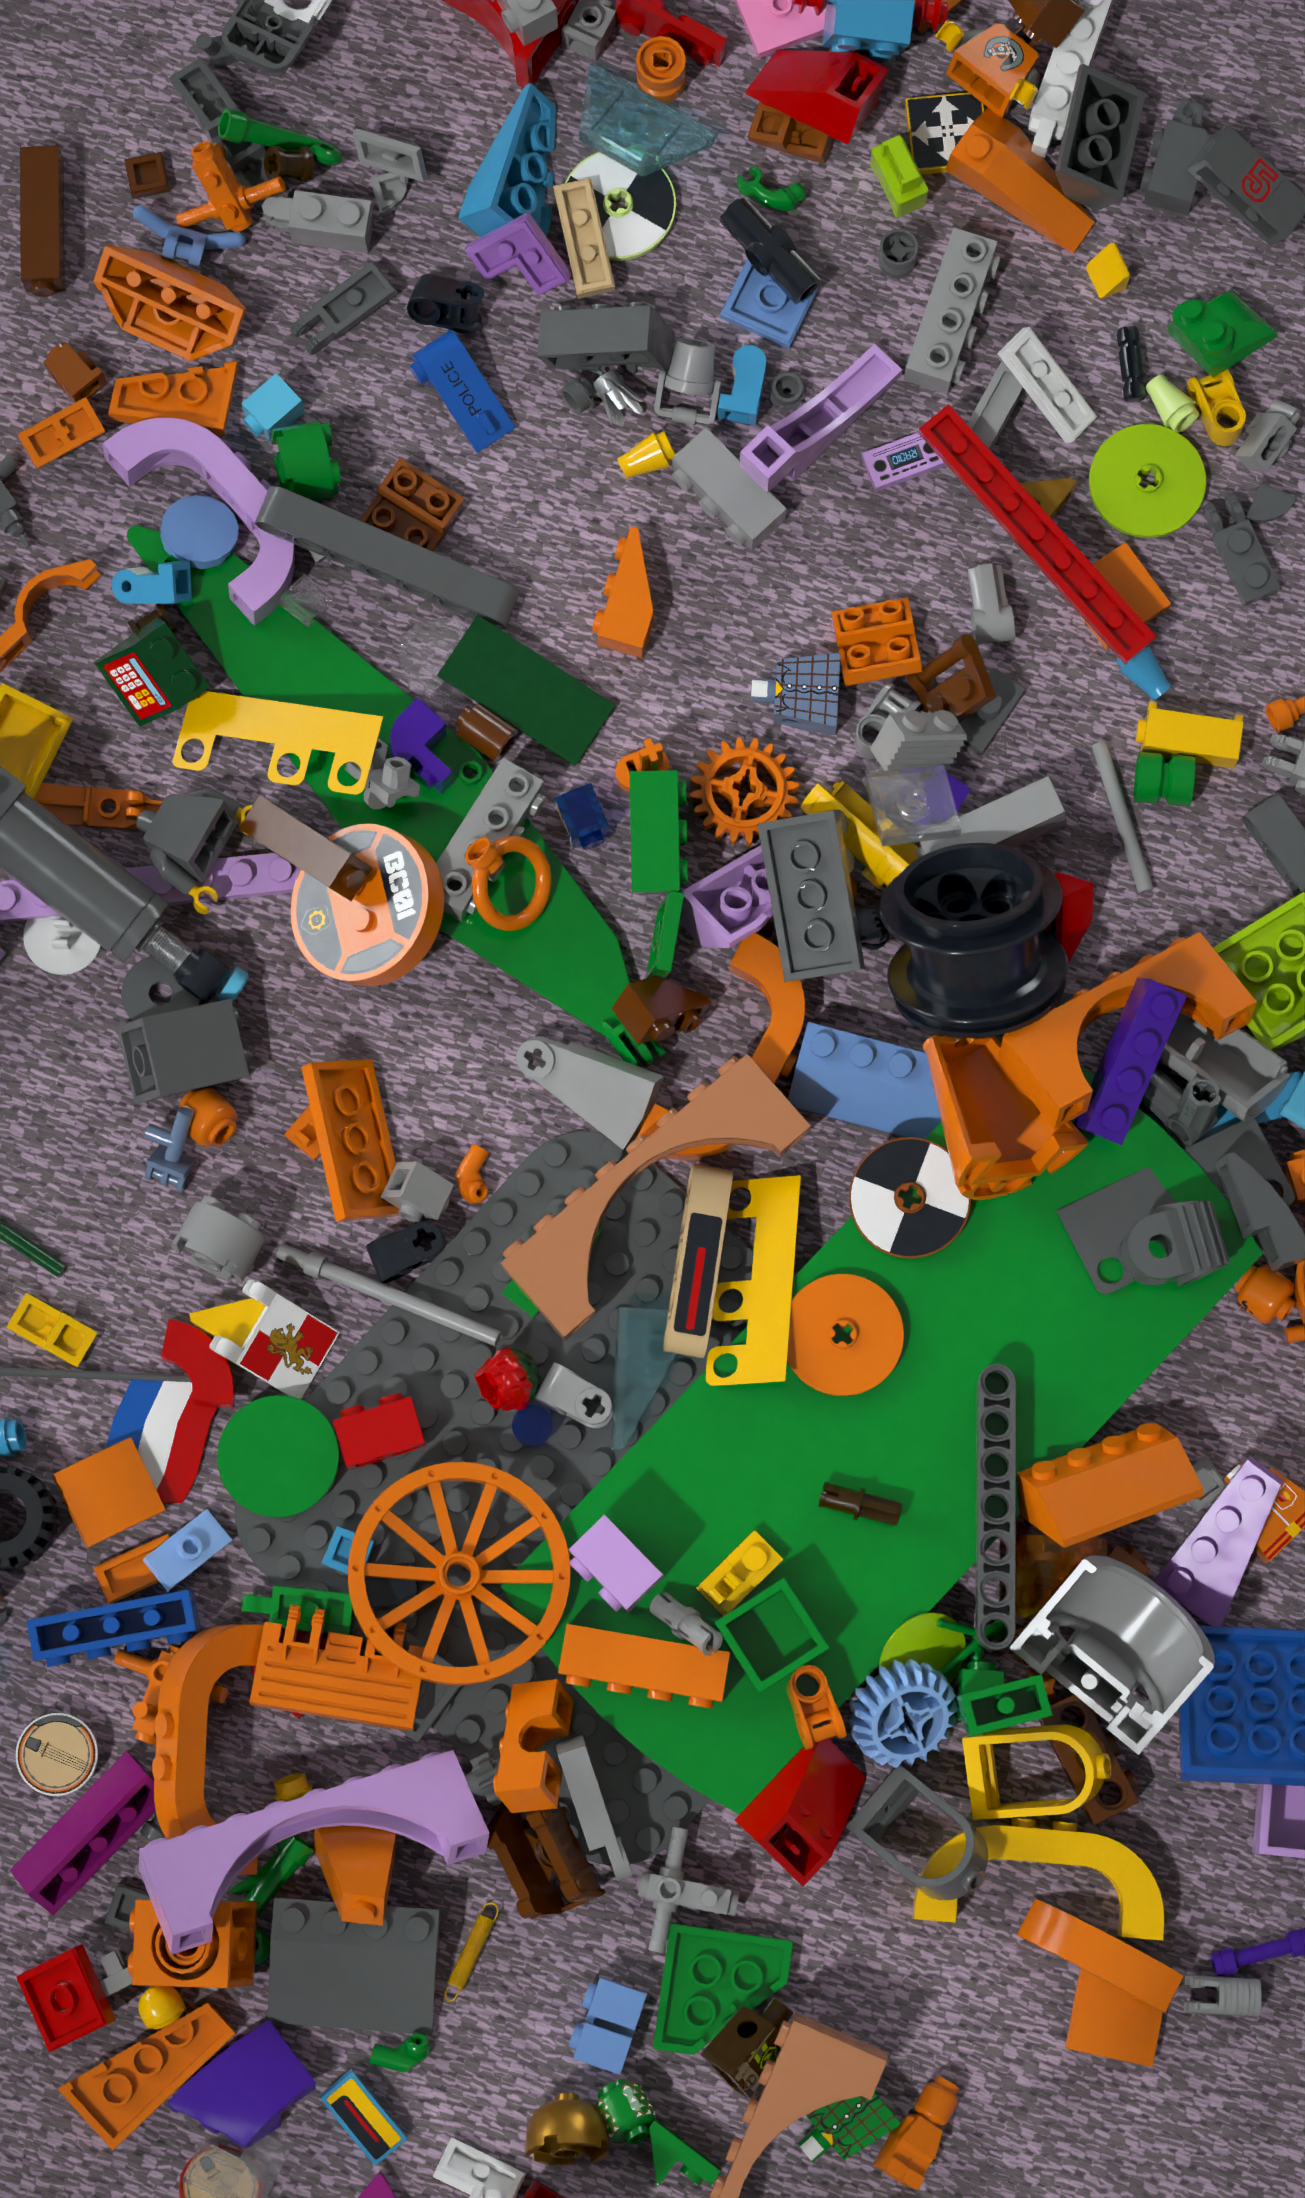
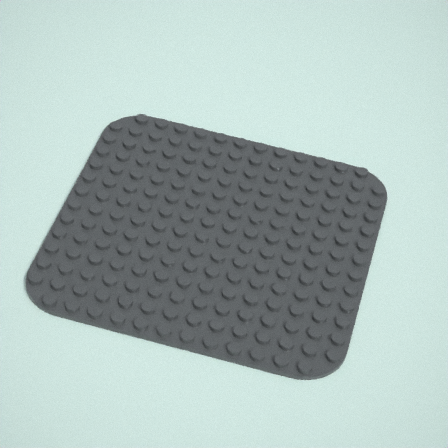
(436, 1367)

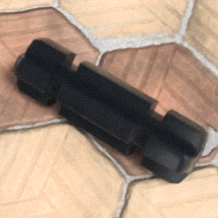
(1131, 364)

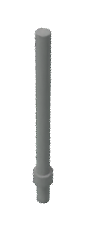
(318, 1266)

